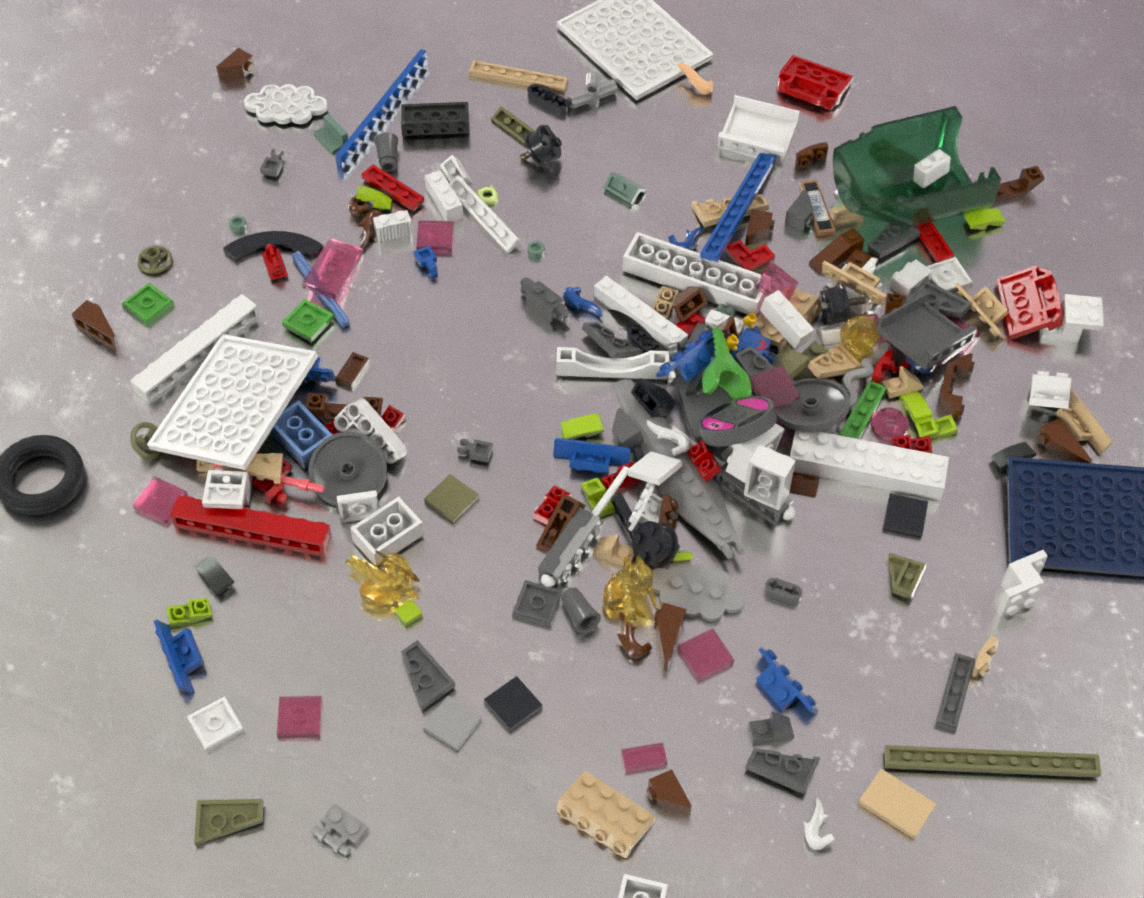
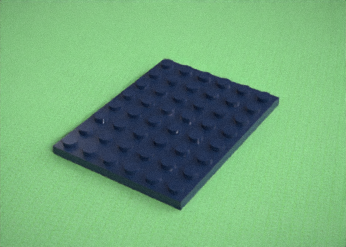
(1078, 514)

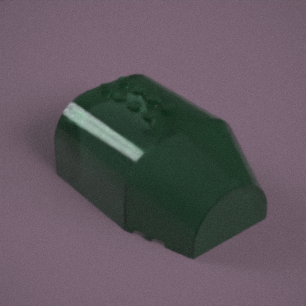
(878, 172)

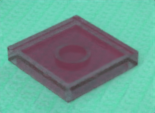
(436, 235)
(775, 279)
(775, 385)
(158, 499)
(705, 654)
(299, 717)

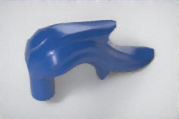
(689, 241)
(571, 298)

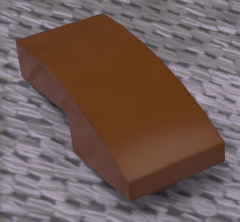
(810, 153)
(893, 301)
(669, 510)

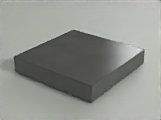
(537, 603)

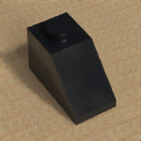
(653, 398)

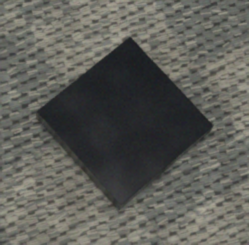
(905, 515)
(513, 703)

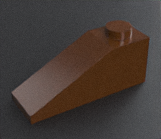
(838, 250)
(92, 320)
(1061, 442)
(559, 520)
(668, 629)

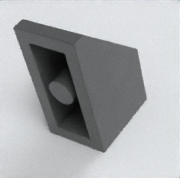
(800, 212)
(625, 431)

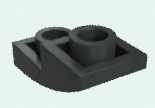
(696, 386)
(1017, 450)
(214, 574)

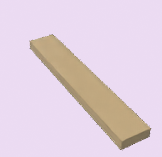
(517, 76)

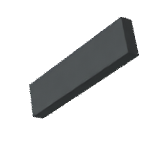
(955, 692)

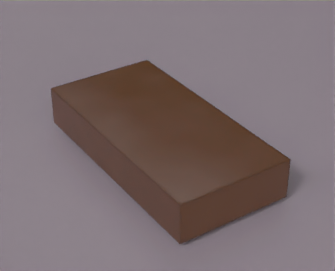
(352, 370)

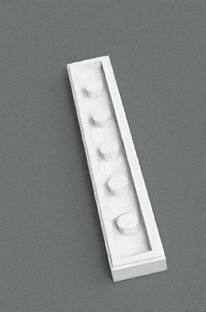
(484, 215)

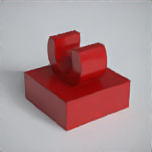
(276, 494)

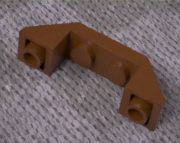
(1027, 181)
(959, 368)
(325, 411)

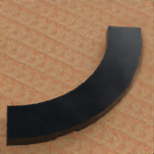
(295, 241)

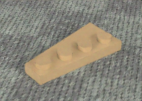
(711, 212)

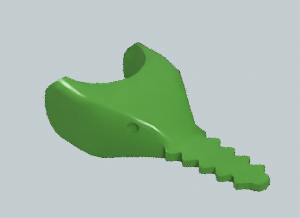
(725, 371)

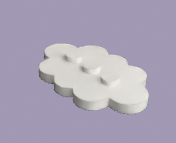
(285, 104)

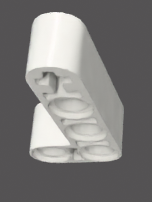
(390, 444)

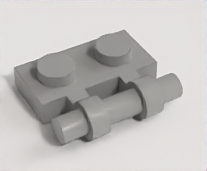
(344, 825)

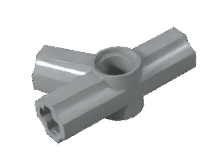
(593, 91)

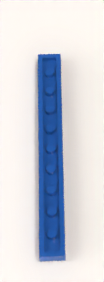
(380, 110)
(738, 207)

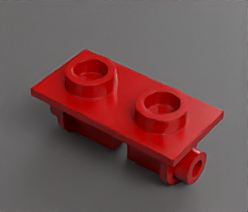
(274, 262)

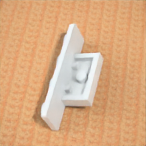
(648, 508)

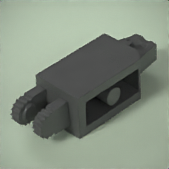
(544, 301)

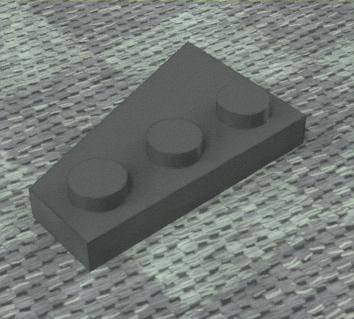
(426, 675)

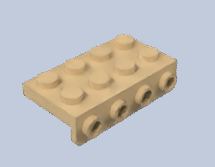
(805, 303)
(604, 813)

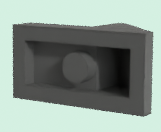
(772, 729)

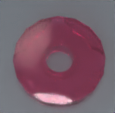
(892, 415)

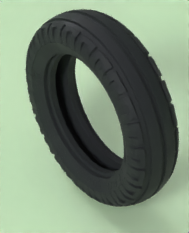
(52, 499)

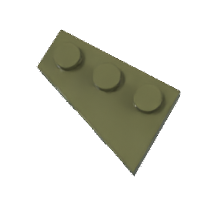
(225, 817)

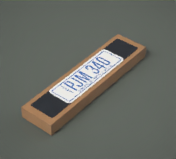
(822, 220)

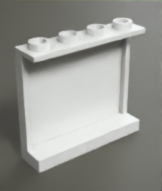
(758, 128)

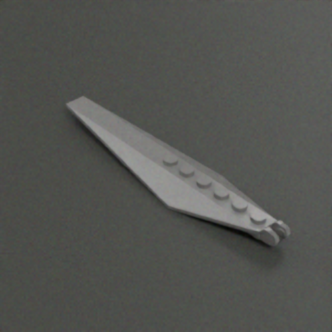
(697, 499)

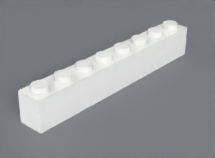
(193, 349)

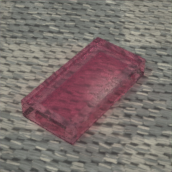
(644, 757)

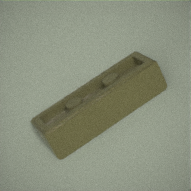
(511, 124)

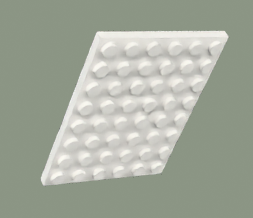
(634, 43)
(233, 401)

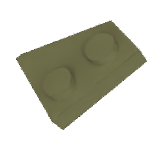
(905, 574)

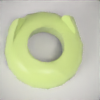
(491, 200)

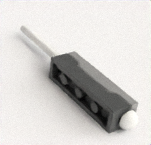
(737, 488)
(575, 539)

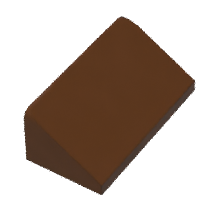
(804, 484)

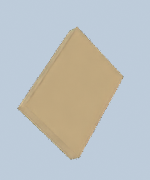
(897, 803)

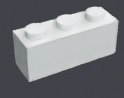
(443, 196)
(786, 319)

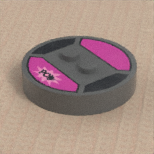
(737, 421)

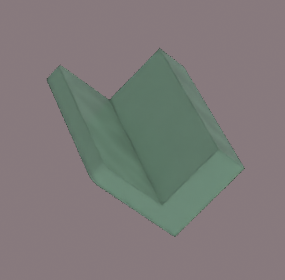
(331, 135)
(623, 187)

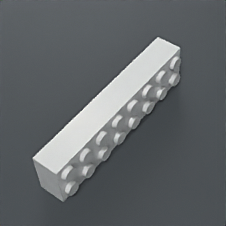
(685, 268)
(869, 464)

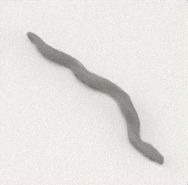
(867, 370)

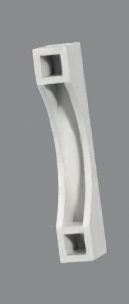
(615, 297)
(578, 363)

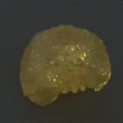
(859, 335)

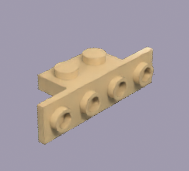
(856, 279)
(988, 306)
(1083, 424)

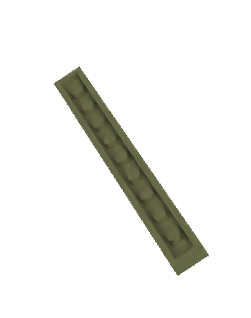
(992, 761)

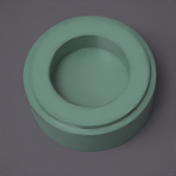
(237, 224)
(536, 249)

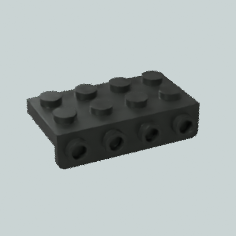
(435, 118)

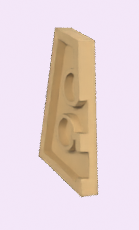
(833, 363)
(263, 467)

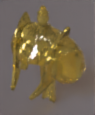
(627, 583)
(387, 584)

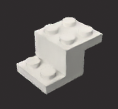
(1079, 314)
(1050, 390)
(227, 489)
(1022, 583)

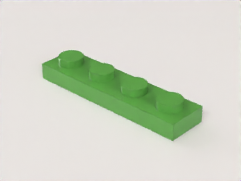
(863, 410)

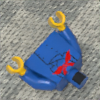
(753, 338)

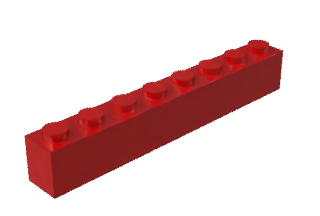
(252, 525)

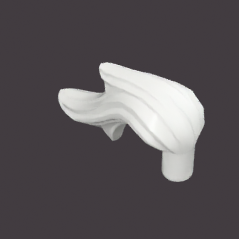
(674, 435)
(812, 829)

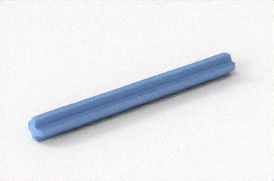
(331, 303)

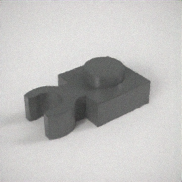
(272, 165)
(477, 450)

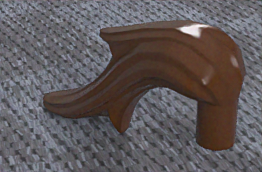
(355, 205)
(367, 224)
(628, 642)

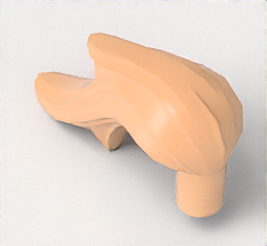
(703, 86)

